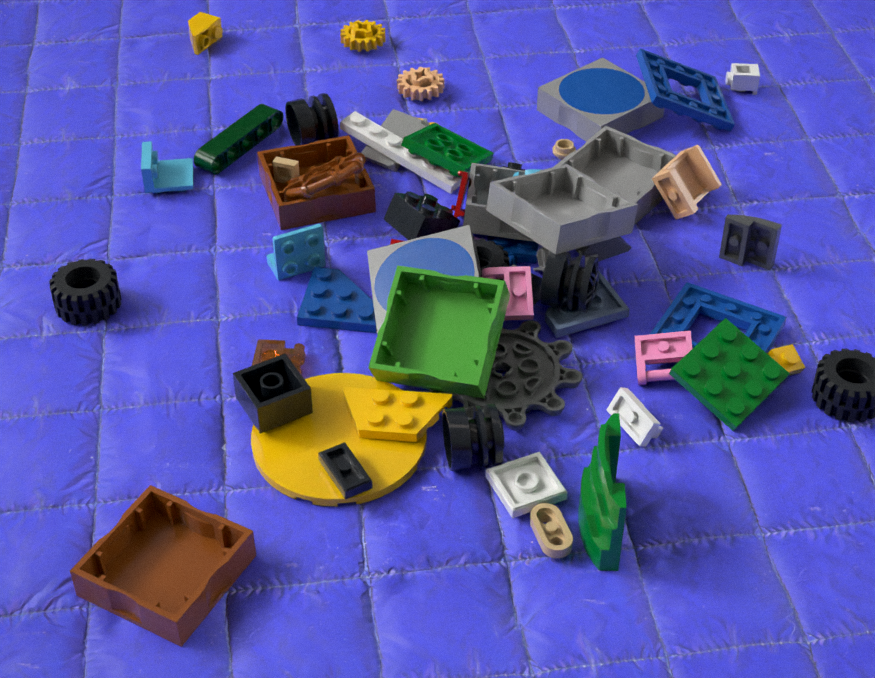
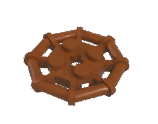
(324, 176)

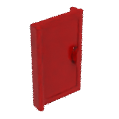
(461, 195)

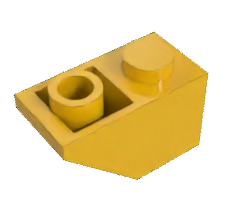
(204, 31)

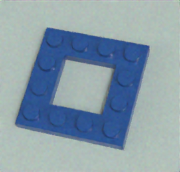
(657, 72)
(761, 324)

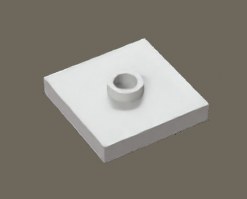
(525, 484)

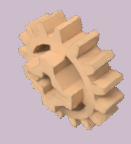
(420, 83)

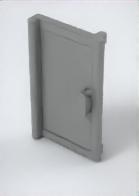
(401, 125)

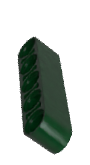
(238, 138)

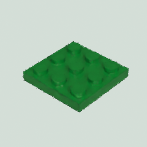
(446, 149)
(729, 374)

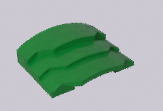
(603, 501)

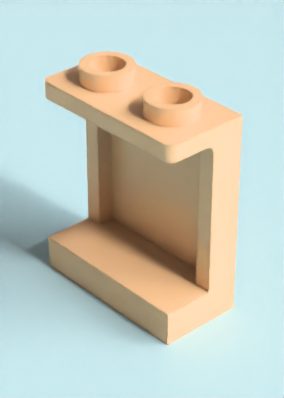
(686, 181)

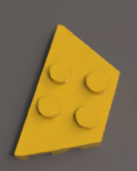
(394, 413)

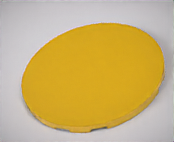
(290, 452)

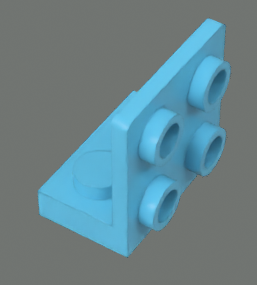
(165, 174)
(297, 252)

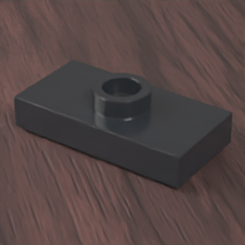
(345, 470)

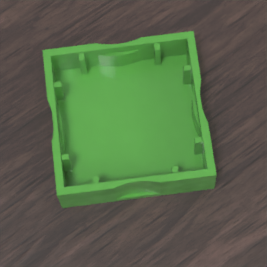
(440, 331)

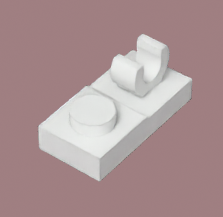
(634, 417)

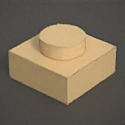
(285, 169)

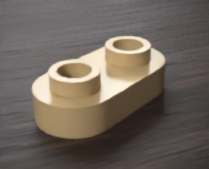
(553, 536)

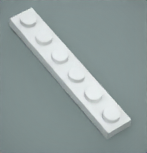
(390, 146)

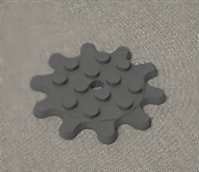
(529, 379)

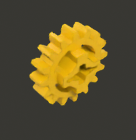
(362, 35)

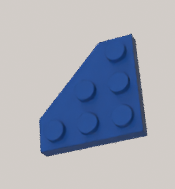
(336, 303)

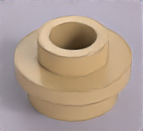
(563, 148)

